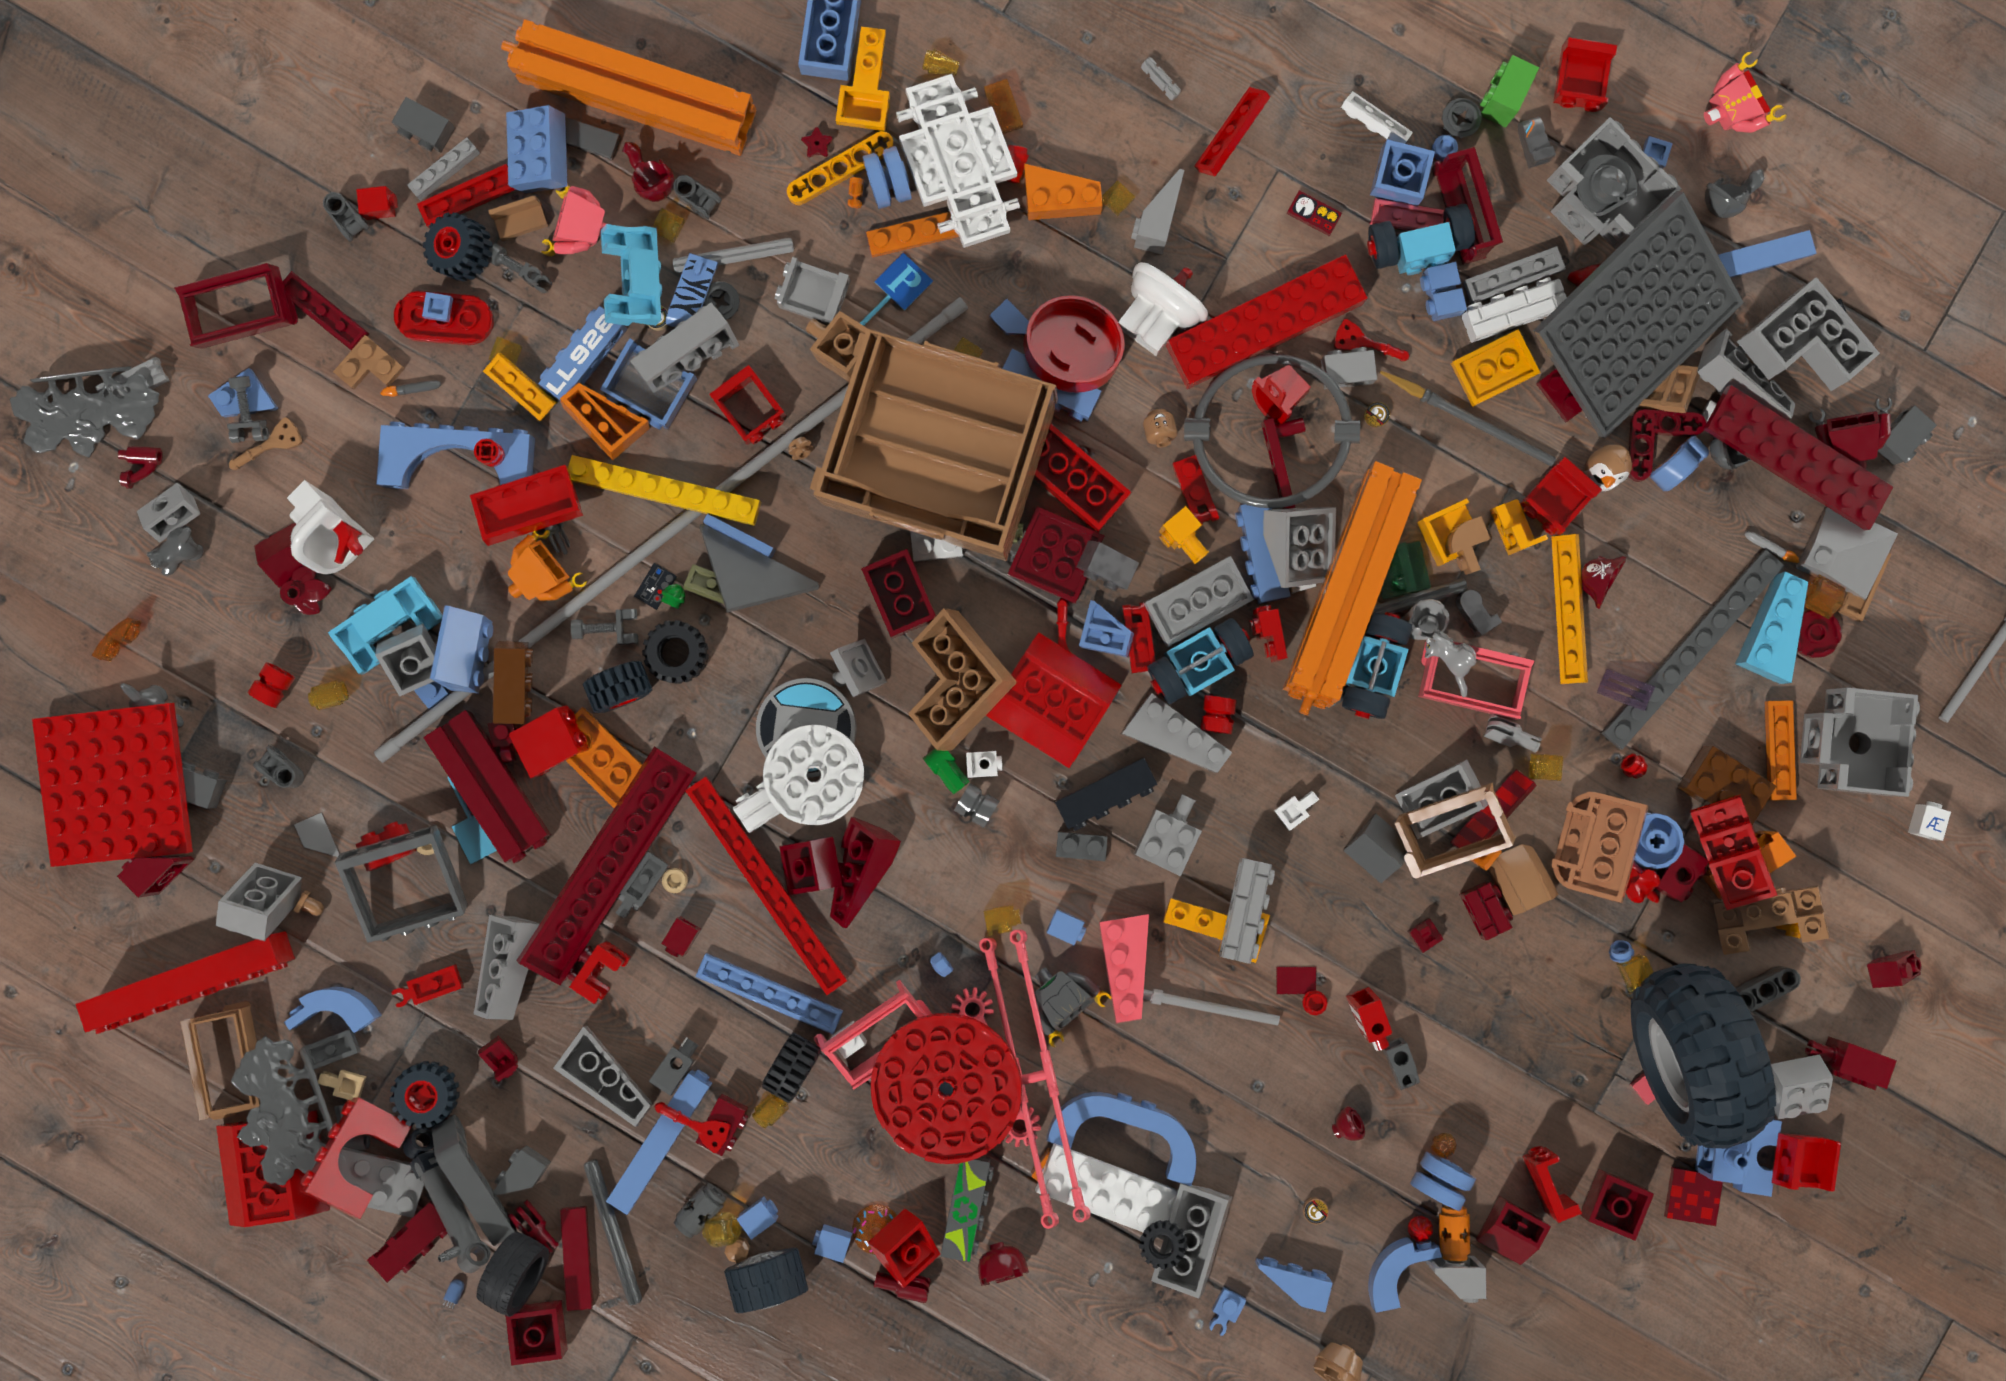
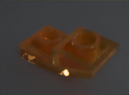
(124, 631)

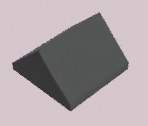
(1377, 849)

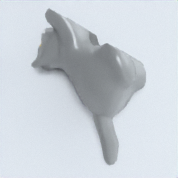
(1456, 657)

